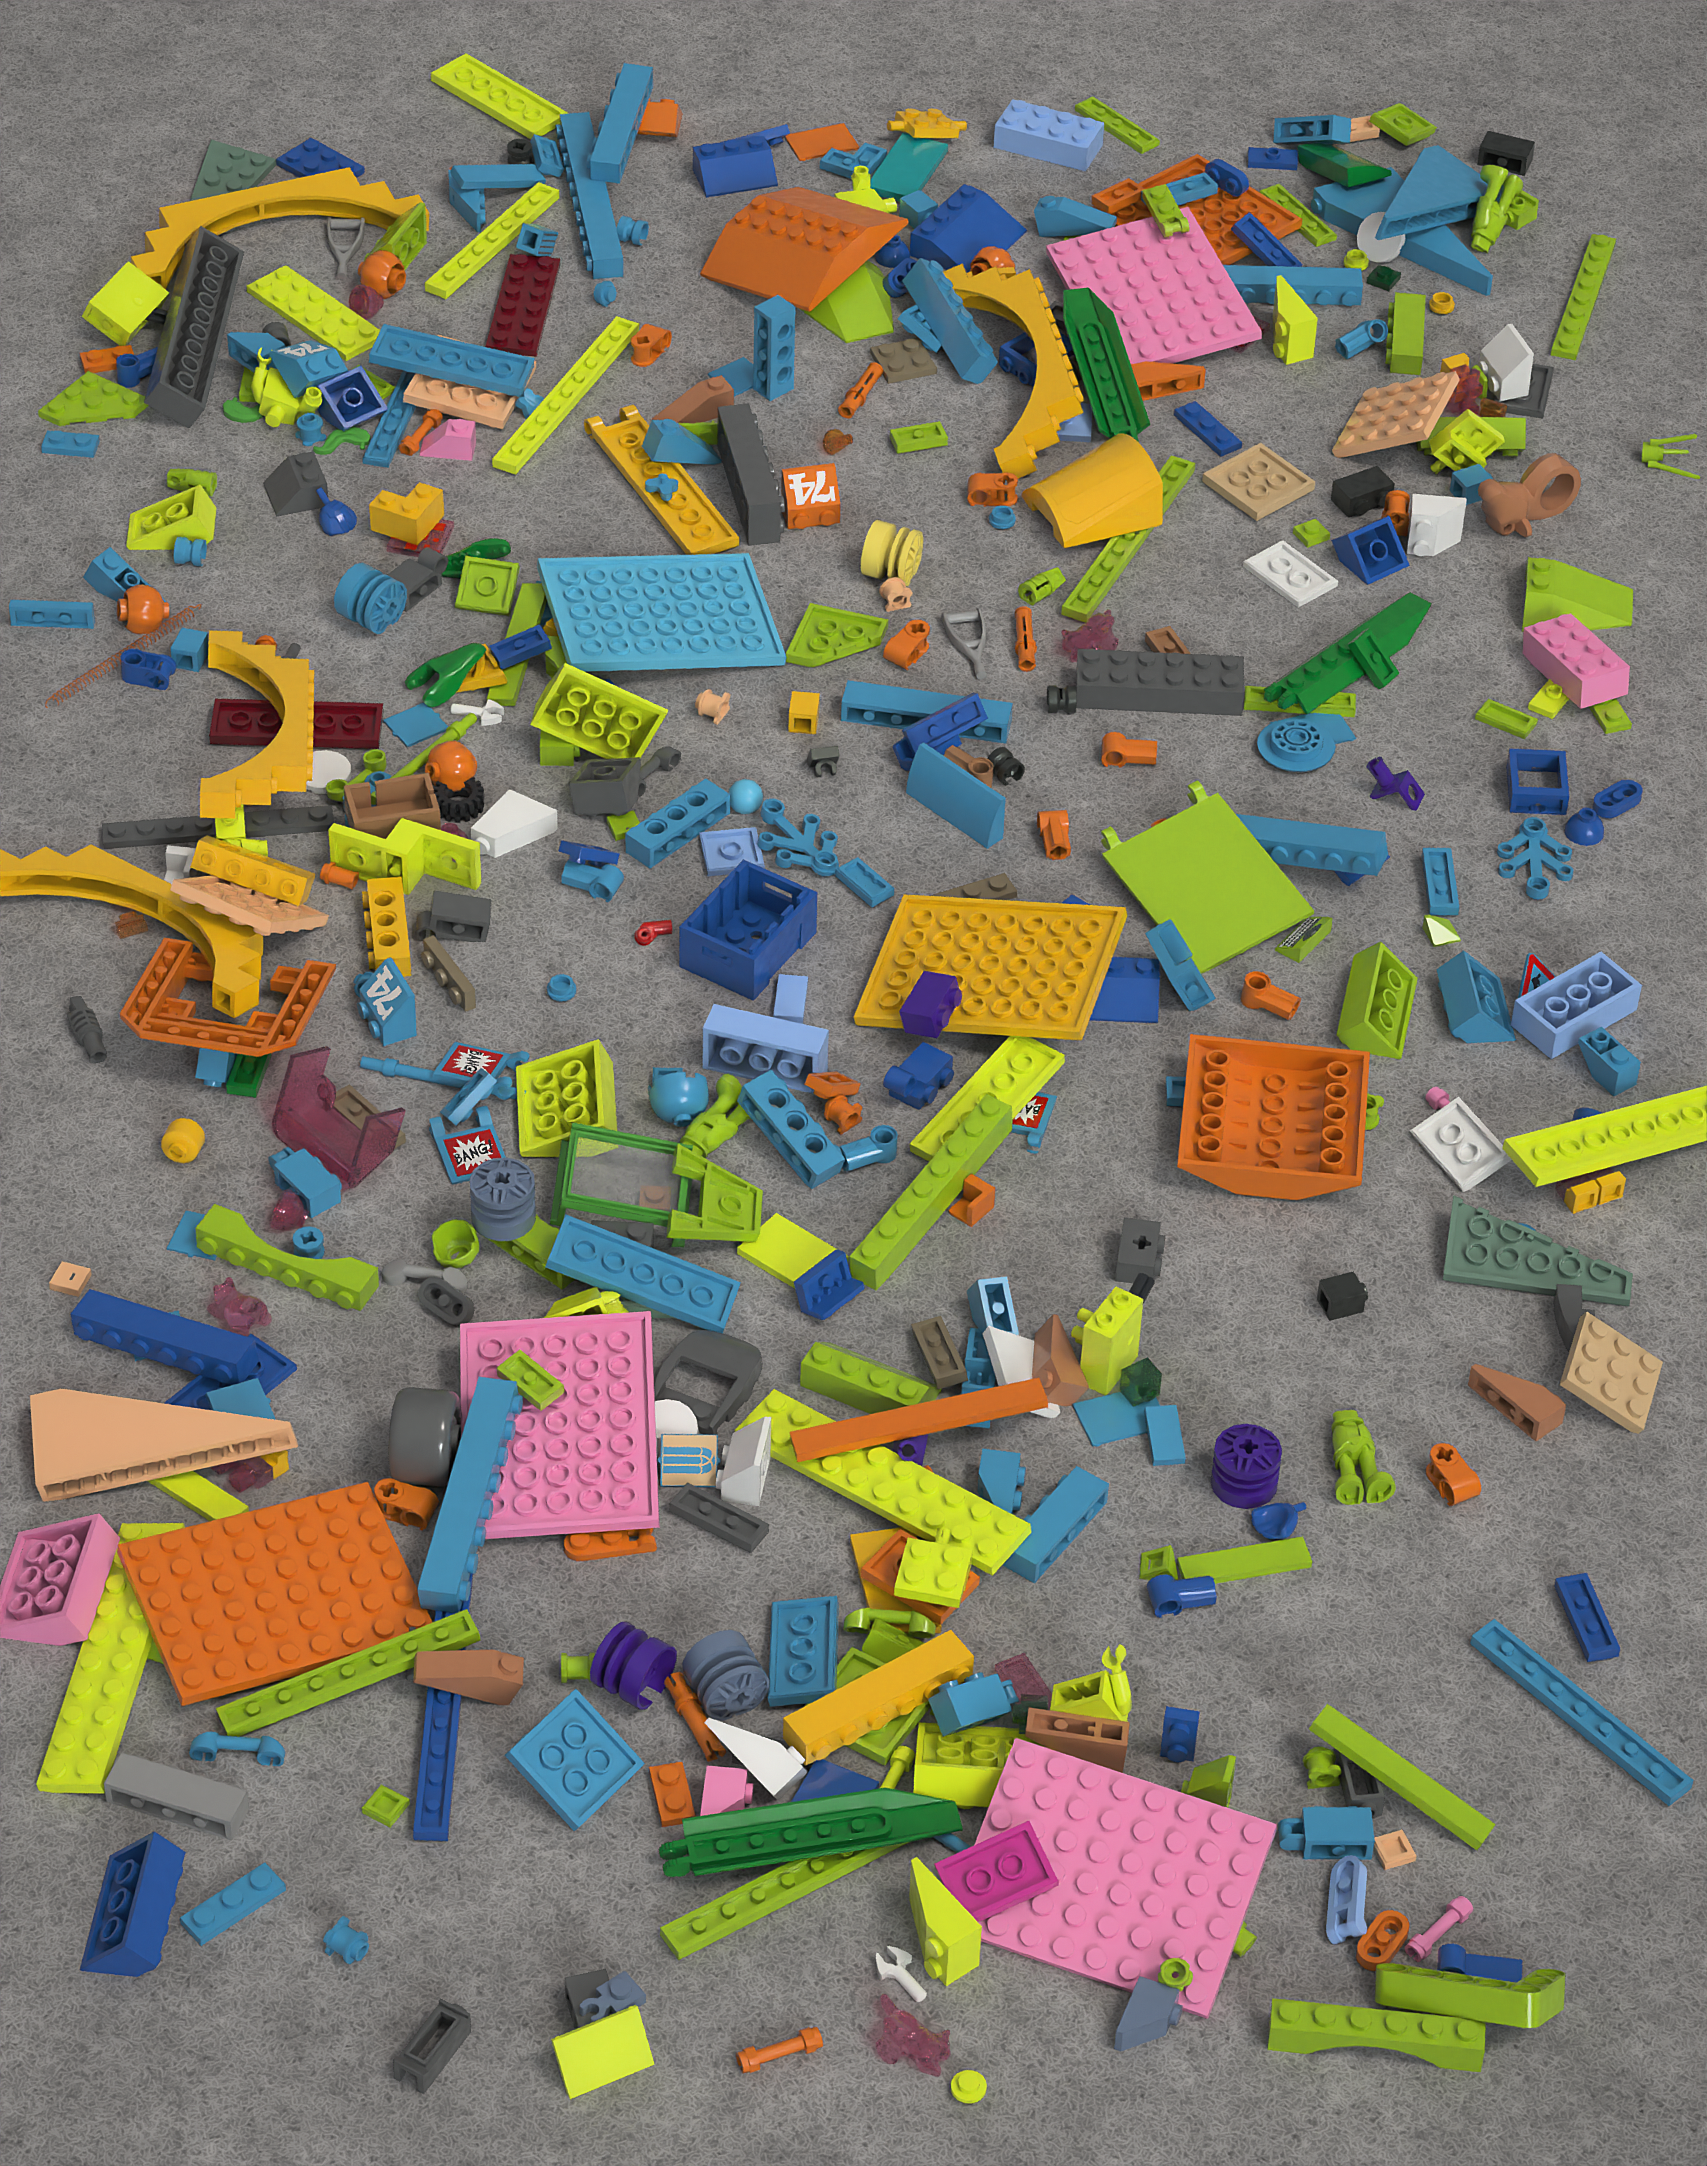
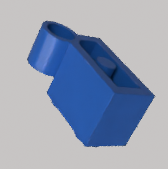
(920, 1076)
(1456, 1960)

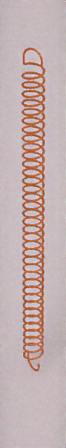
(111, 658)

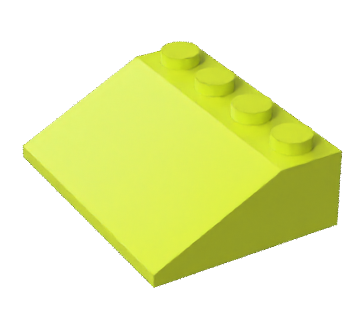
(596, 715)
(564, 1091)
(962, 1764)

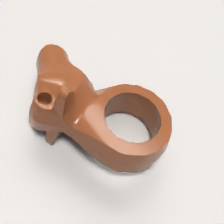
(1513, 503)

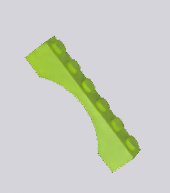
(555, 750)
(339, 1280)
(1319, 2026)

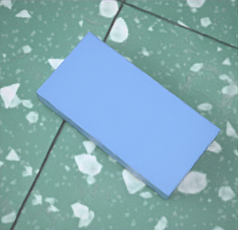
(791, 998)

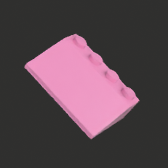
(56, 1581)

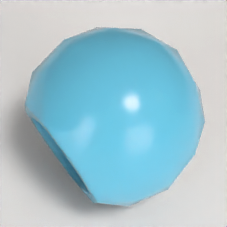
(745, 796)

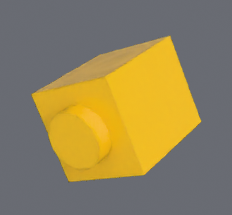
(804, 712)

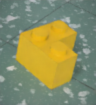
(409, 516)

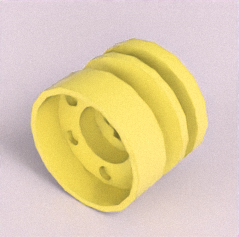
(891, 552)

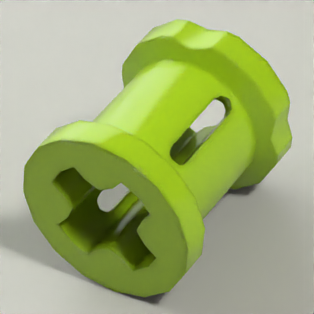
(576, 1667)

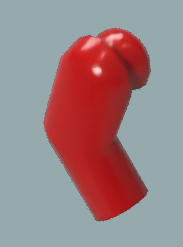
(650, 930)

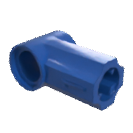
(134, 367)
(1174, 1595)

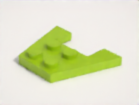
(727, 1204)

